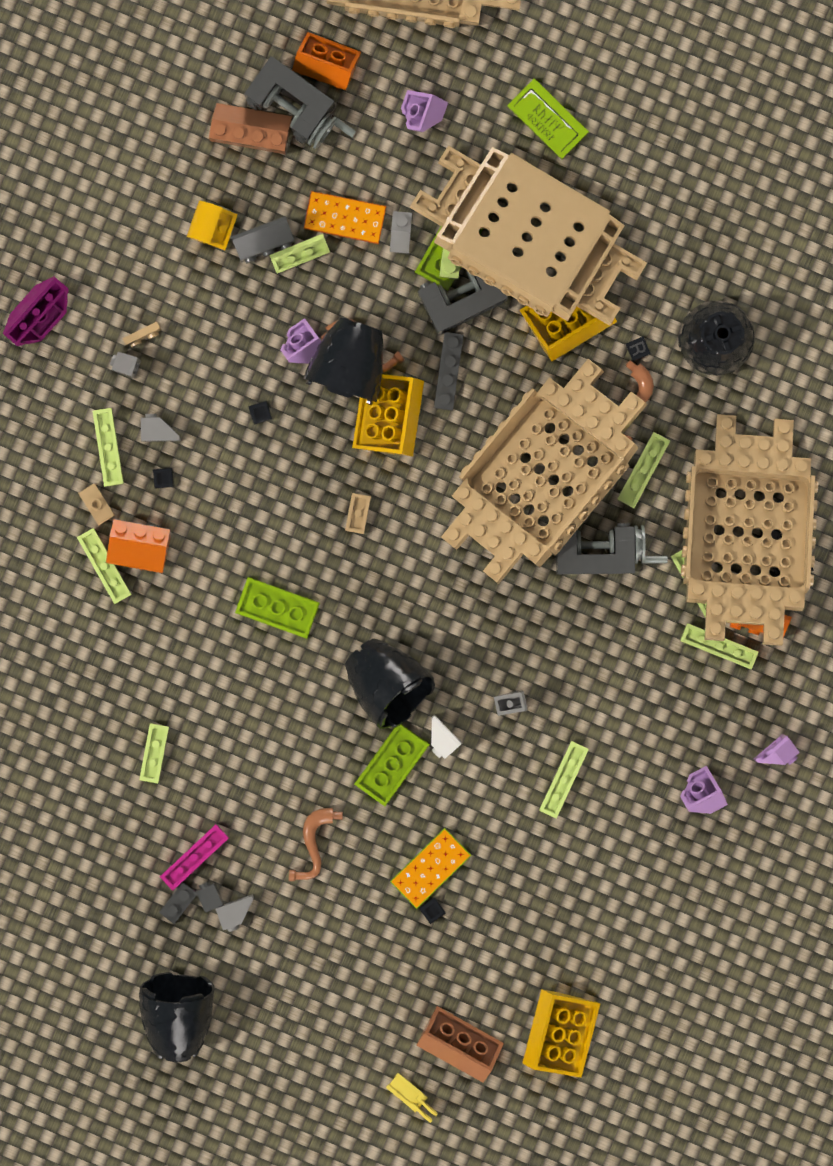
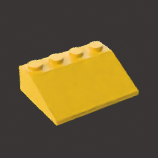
(559, 335)
(392, 420)
(561, 1033)

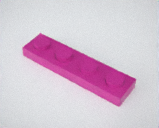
(194, 857)

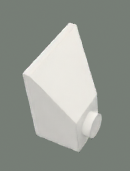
(442, 739)

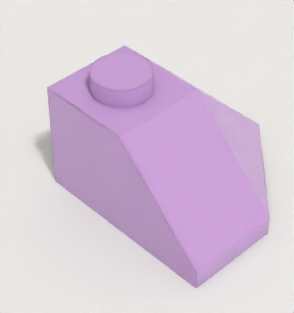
(422, 110)
(301, 343)
(778, 752)
(702, 793)

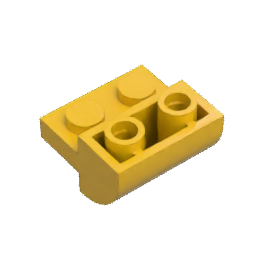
(212, 225)

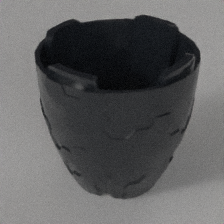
(705, 349)
(349, 361)
(387, 682)
(176, 1014)

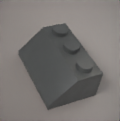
(263, 240)

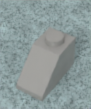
(400, 232)
(125, 364)
(156, 429)
(510, 703)
(234, 912)

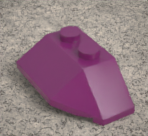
(37, 312)

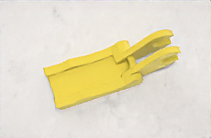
(410, 1095)

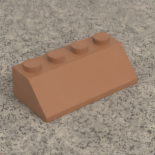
(250, 128)
(460, 1044)

